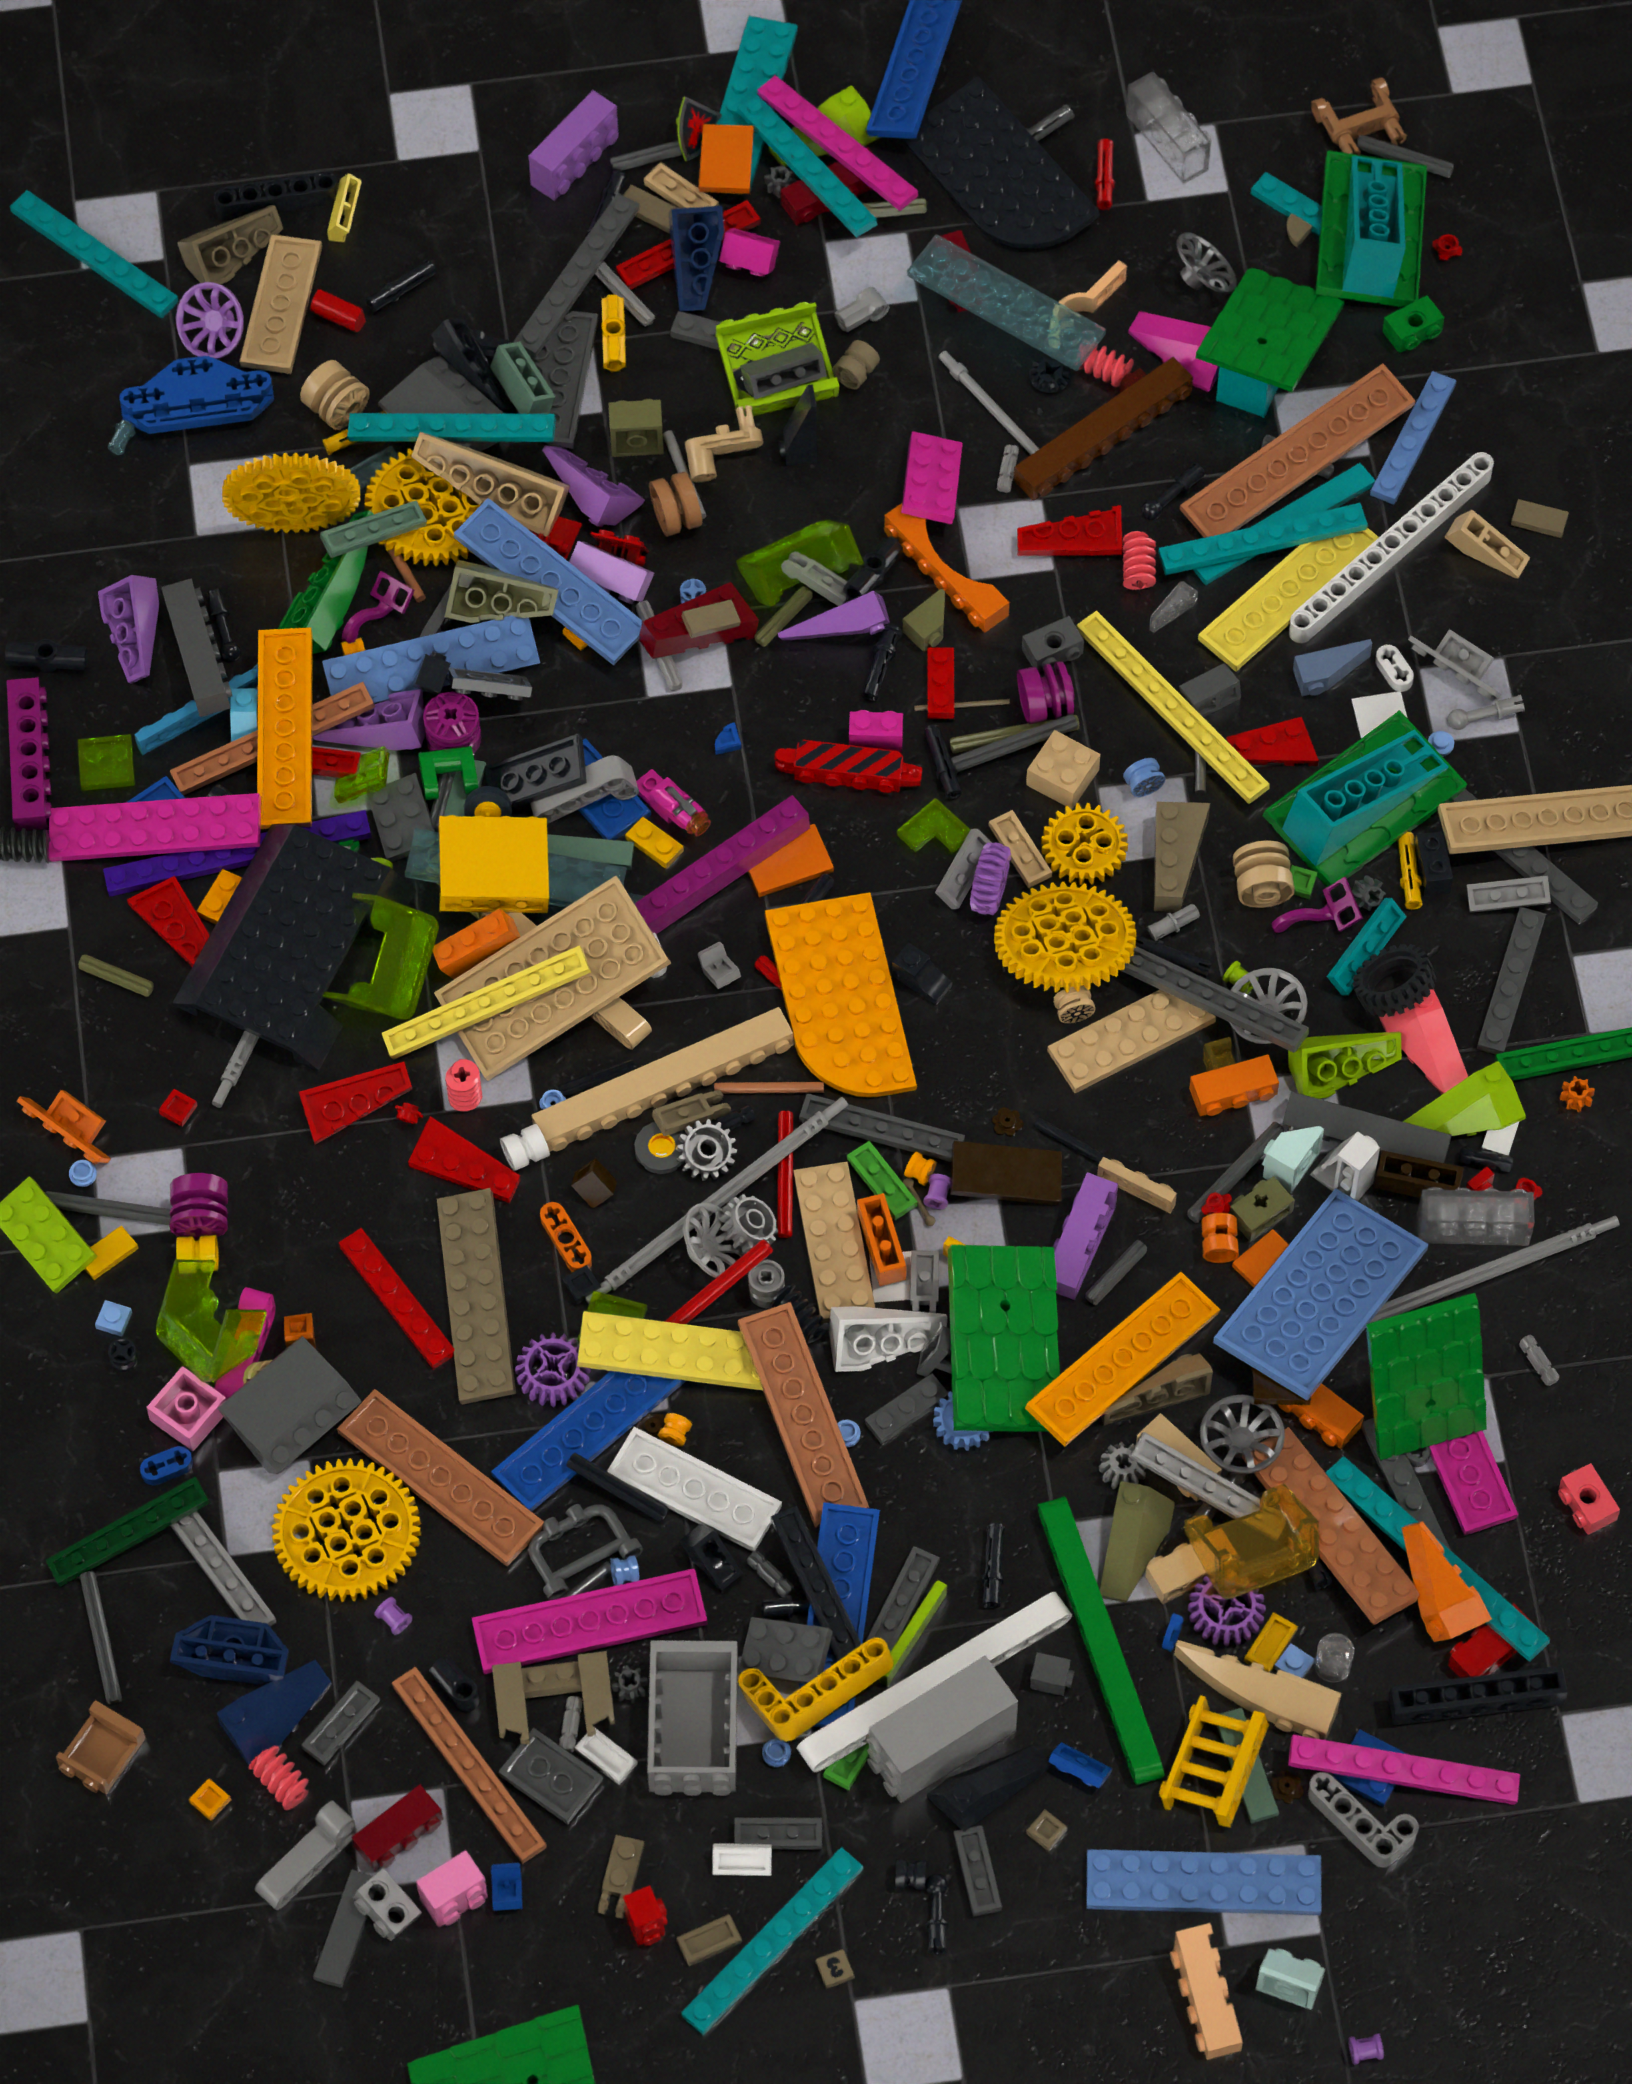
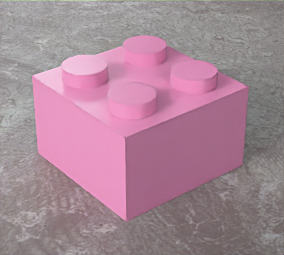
(186, 1409)
(452, 1889)

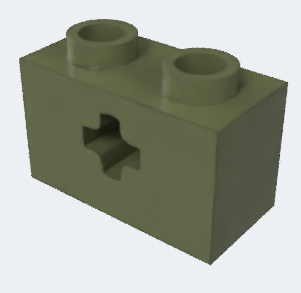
(1266, 1194)

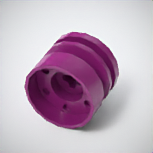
(1045, 692)
(452, 722)
(198, 1205)

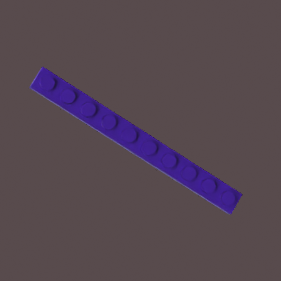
(188, 865)

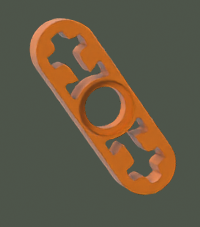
(565, 1226)

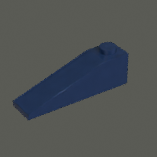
(695, 249)
(273, 1710)

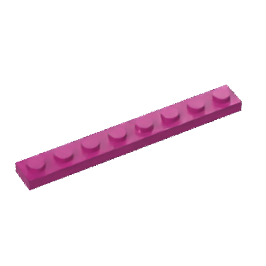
(837, 143)
(1404, 1769)

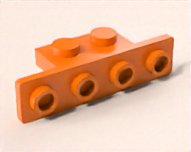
(71, 1120)

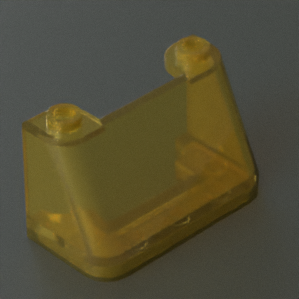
(1257, 1546)

